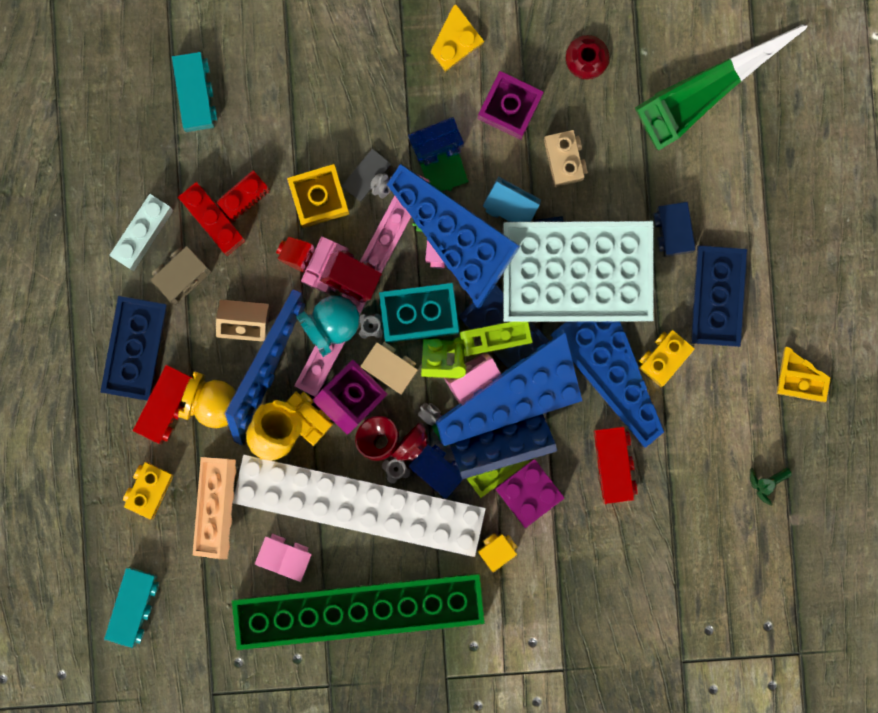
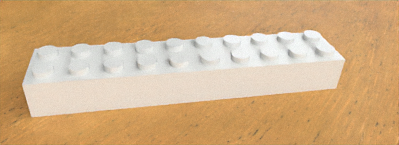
(359, 505)

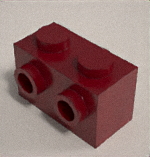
(350, 276)

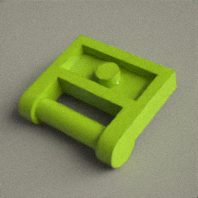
(435, 358)

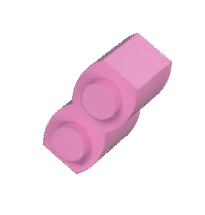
(283, 558)

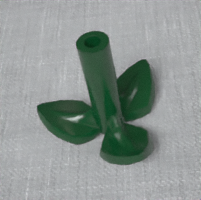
(767, 485)

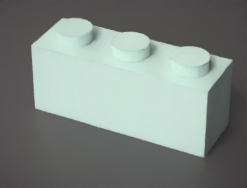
(141, 232)

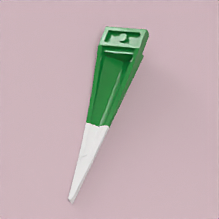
(684, 103)

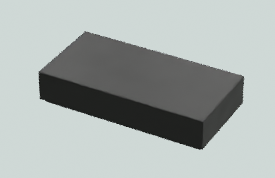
(360, 180)

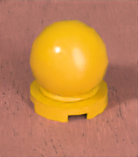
(207, 401)
(273, 430)

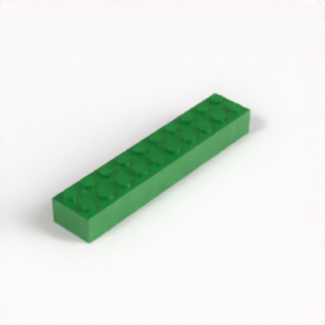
(358, 611)

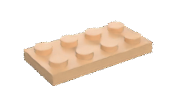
(214, 508)

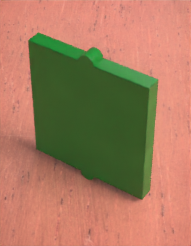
(446, 172)

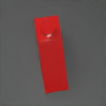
(295, 253)

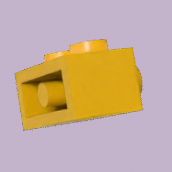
(666, 357)
(148, 490)
(497, 550)

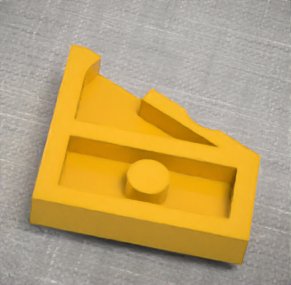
(455, 40)
(801, 378)

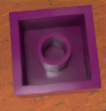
(510, 105)
(349, 397)
(529, 493)

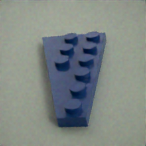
(462, 240)
(609, 365)
(260, 374)
(522, 392)

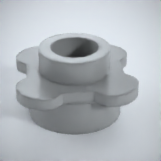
(379, 185)
(375, 331)
(429, 413)
(392, 475)

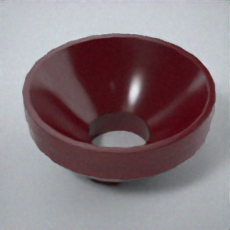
(584, 69)
(370, 432)
(412, 444)

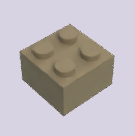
(180, 275)

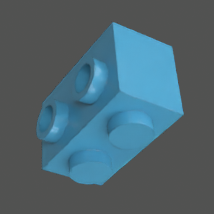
(510, 202)

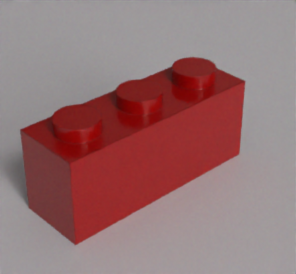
(211, 219)
(163, 406)
(615, 465)

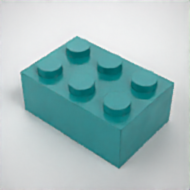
(419, 313)

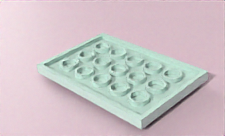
(579, 272)

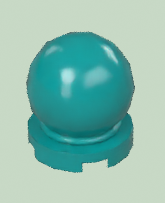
(332, 322)

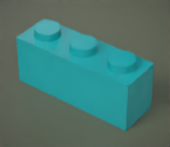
(194, 91)
(131, 607)

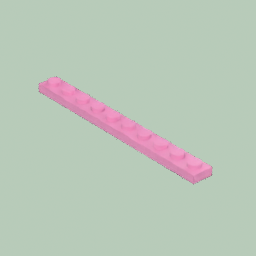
(378, 254)

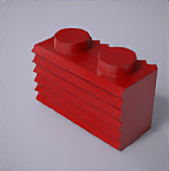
(243, 196)

